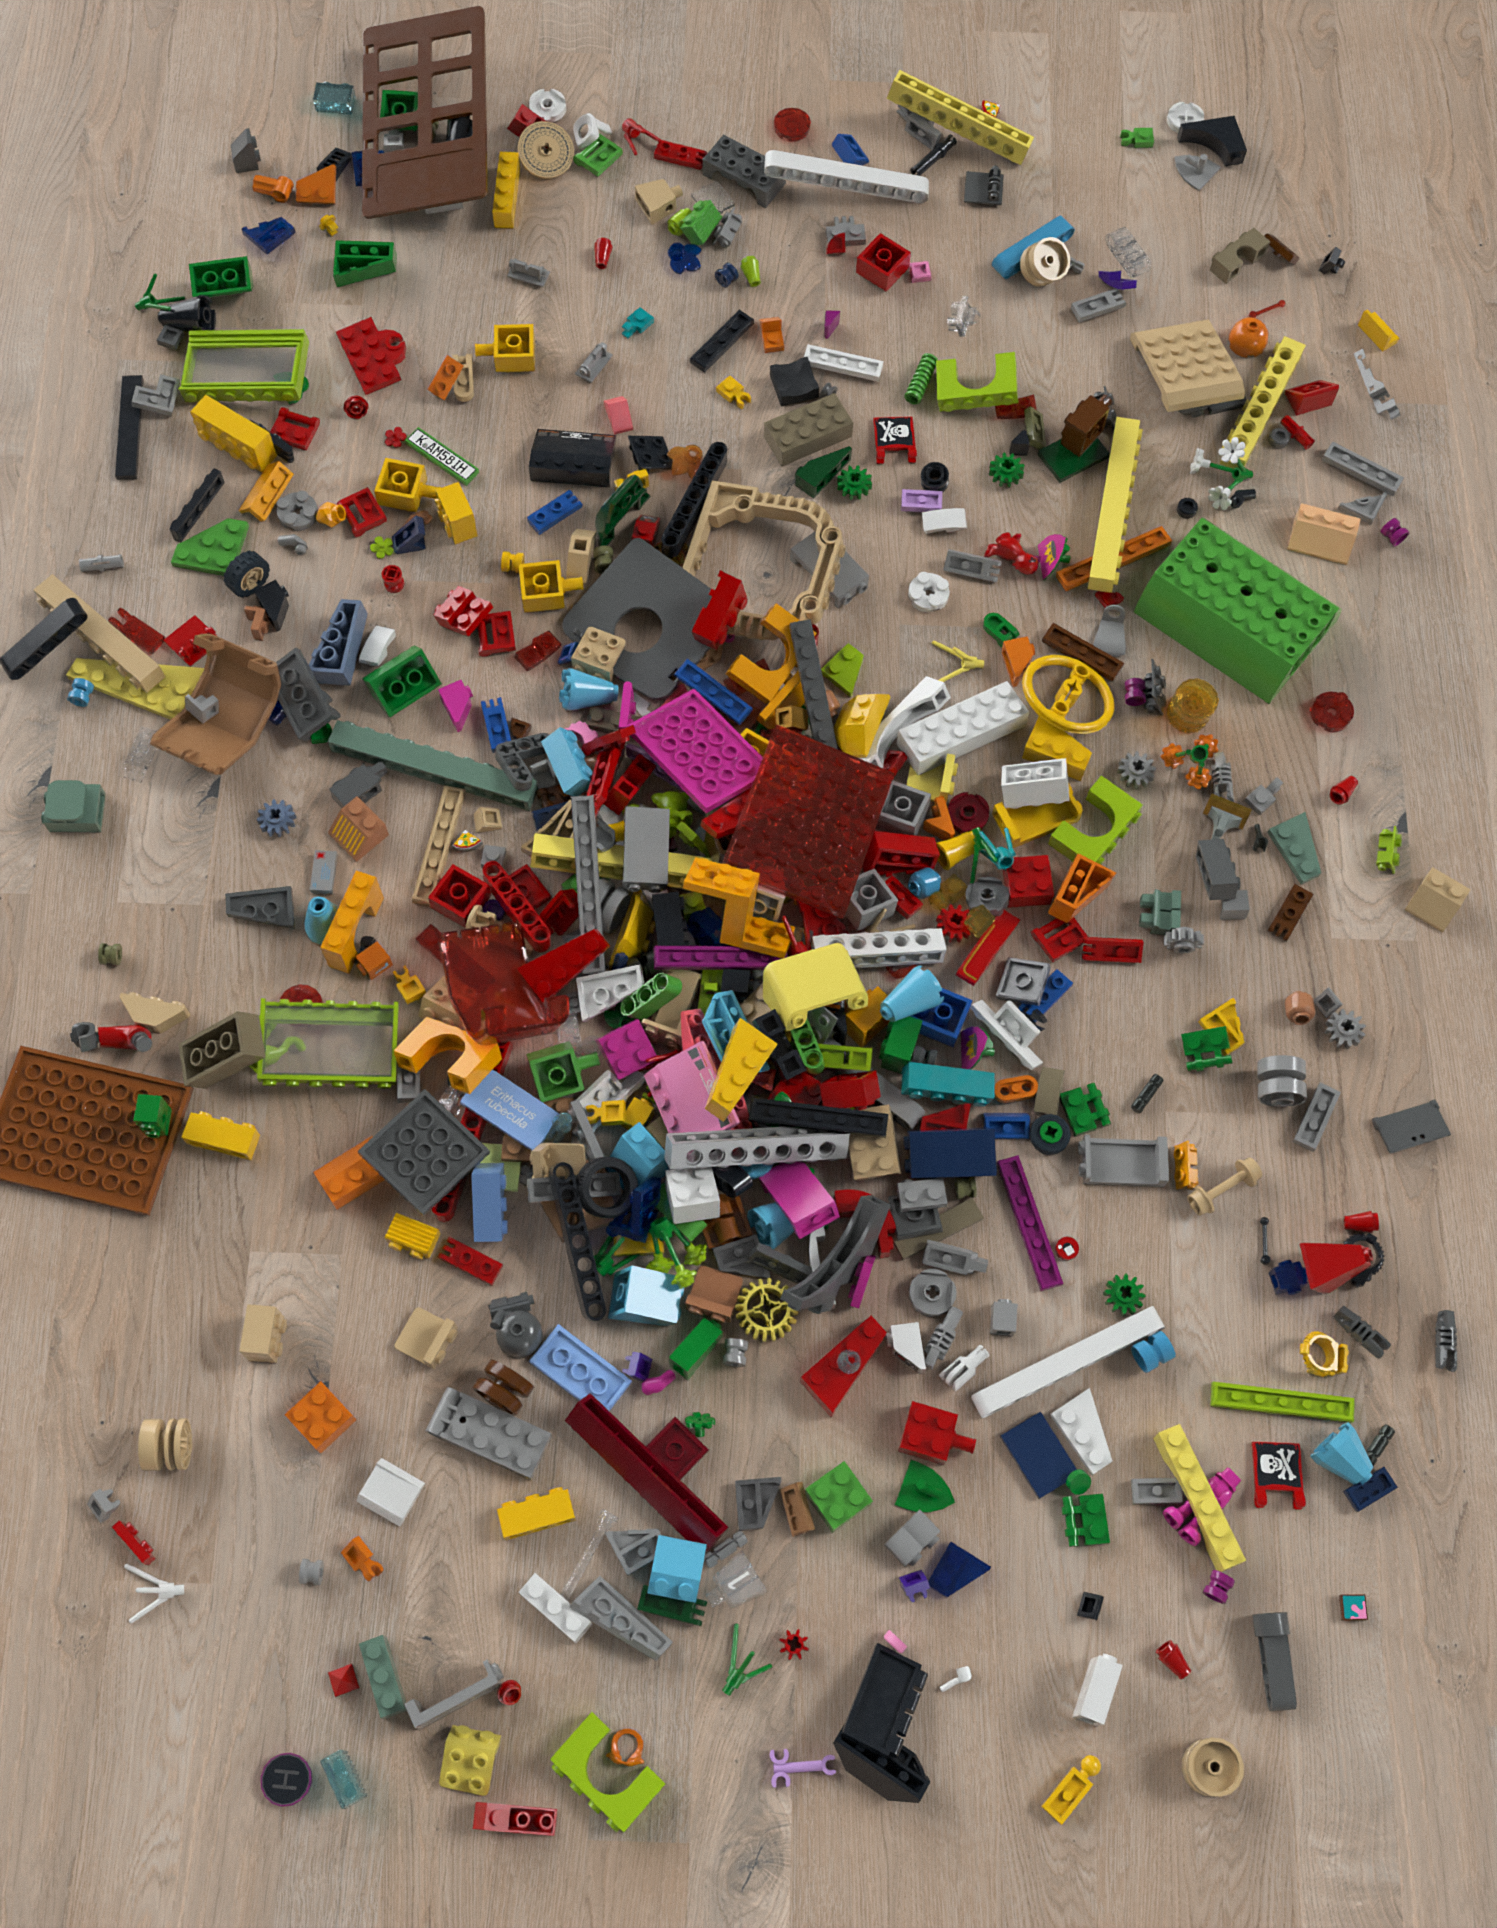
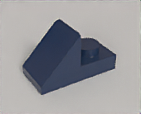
(410, 537)

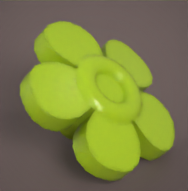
(382, 547)

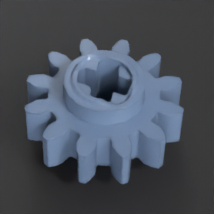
(270, 824)

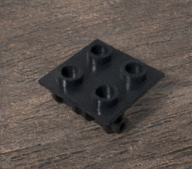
(649, 452)

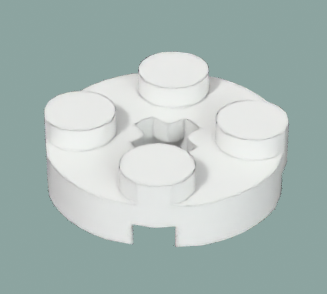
(553, 98)
(932, 582)

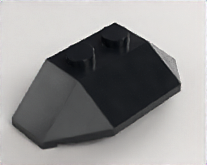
(892, 1778)

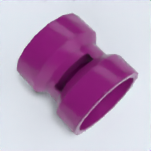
(1394, 532)
(1135, 691)
(1218, 1586)

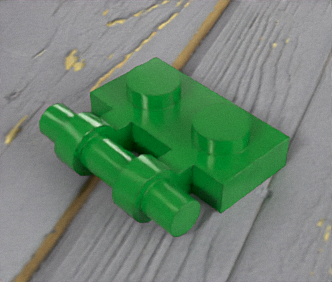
(1204, 1042)
(1078, 1112)
(1093, 1520)

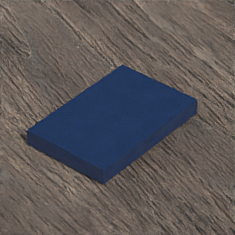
(1038, 1455)

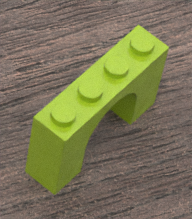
(1001, 390)
(1119, 808)
(572, 1761)

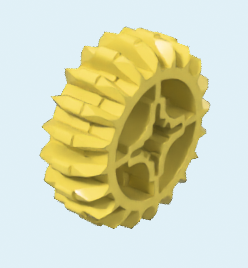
(756, 1311)

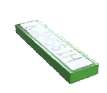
(442, 456)

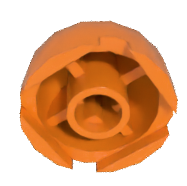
(1248, 337)

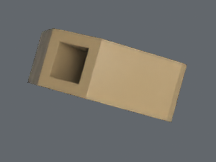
(580, 554)
(153, 1012)

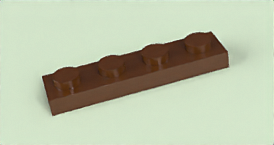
(1079, 649)

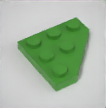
(212, 548)

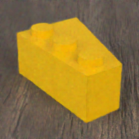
(1052, 743)

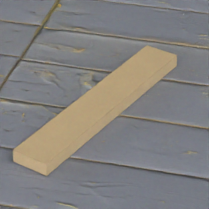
(439, 843)

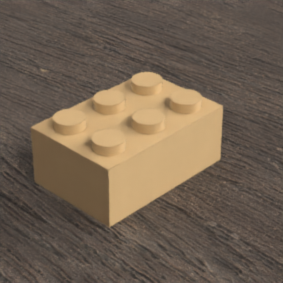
(872, 1155)

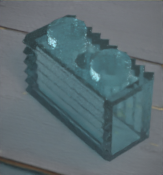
(334, 98)
(343, 1778)

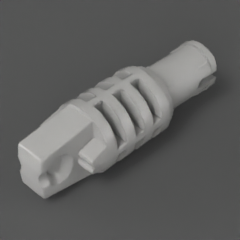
(942, 1337)

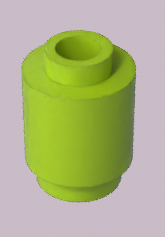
(676, 221)

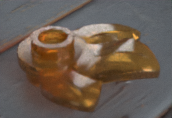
(683, 461)

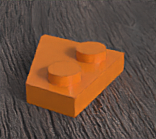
(318, 187)

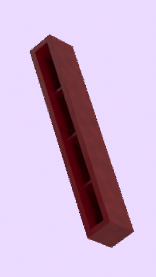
(645, 1472)

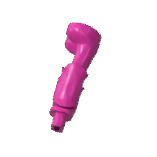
(1223, 1487)

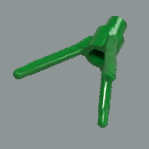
(149, 300)
(979, 845)
(736, 1676)

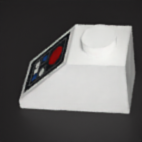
(907, 1345)

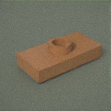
(797, 1509)

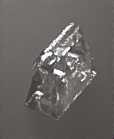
(567, 1032)

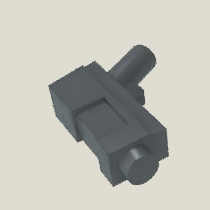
(503, 1306)

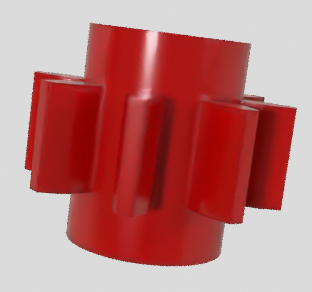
(787, 1647)

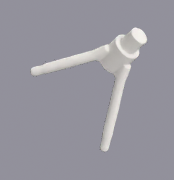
(165, 1590)

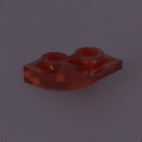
(1016, 410)
(540, 650)

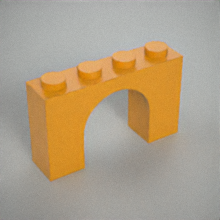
(761, 682)
(361, 897)
(434, 1037)

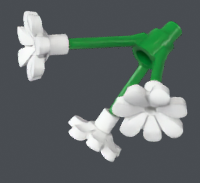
(1231, 452)

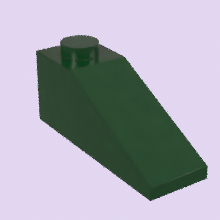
(820, 471)

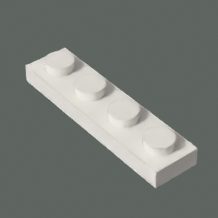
(844, 363)

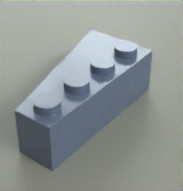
(339, 648)

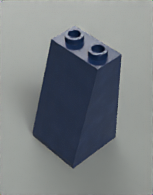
(950, 1153)

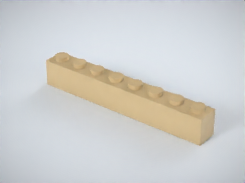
(104, 637)

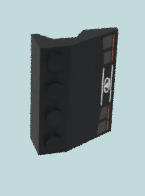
(572, 457)

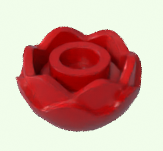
(355, 412)

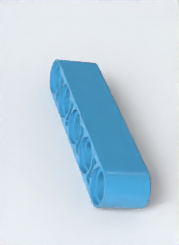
(1008, 261)

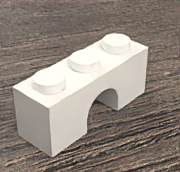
(555, 1608)

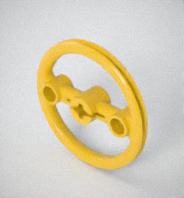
(1060, 708)

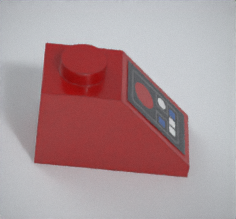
(646, 529)

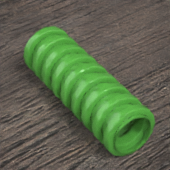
(921, 379)

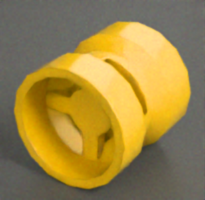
(510, 561)

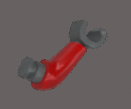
(115, 1037)

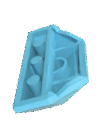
(721, 1018)

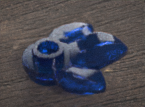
(684, 257)

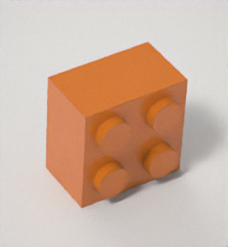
(320, 1417)

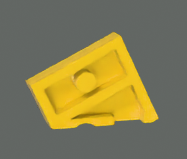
(1225, 1016)

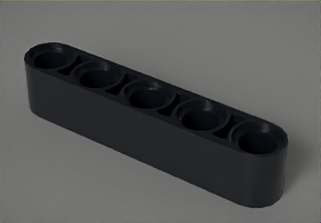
(43, 638)

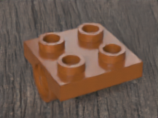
(730, 1226)

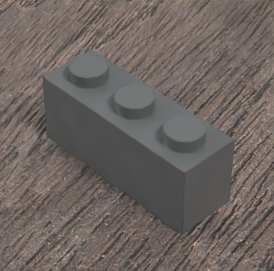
(1217, 869)

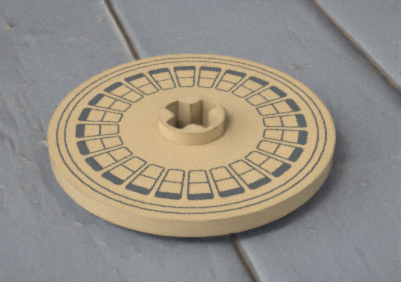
(559, 145)

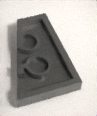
(264, 906)

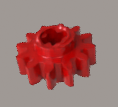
(953, 923)

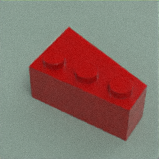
(900, 853)

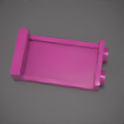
(800, 1197)

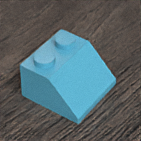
(677, 1568)

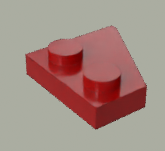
(947, 1119)

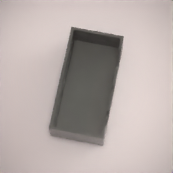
(744, 166)

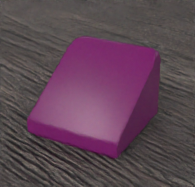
(832, 320)

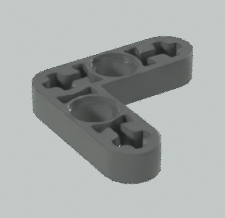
(509, 754)

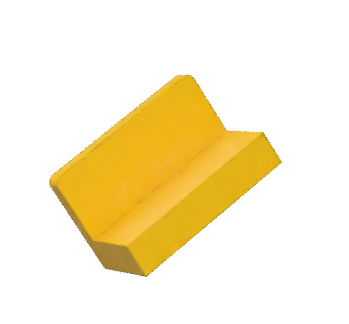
(1377, 330)

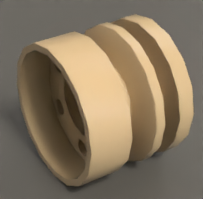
(165, 1444)

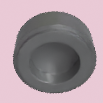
(1279, 438)

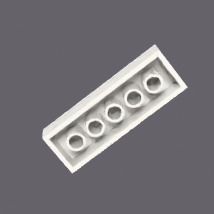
(962, 727)

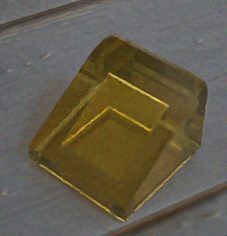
(979, 920)

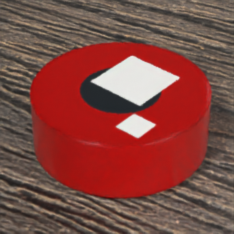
(1067, 1248)

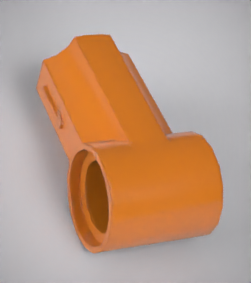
(277, 188)

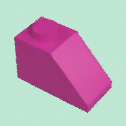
(456, 702)

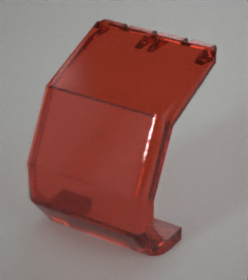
(490, 991)

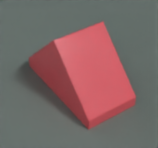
(618, 414)

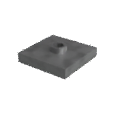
(1023, 981)

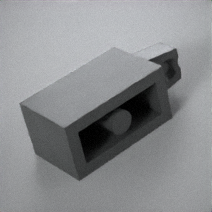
(360, 782)

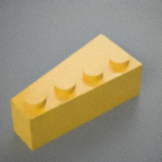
(740, 1064)

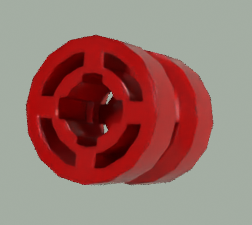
(392, 578)

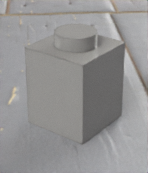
(1003, 1318)

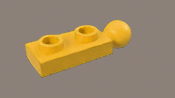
(1071, 1789)

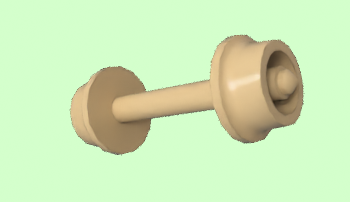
(1247, 1170)

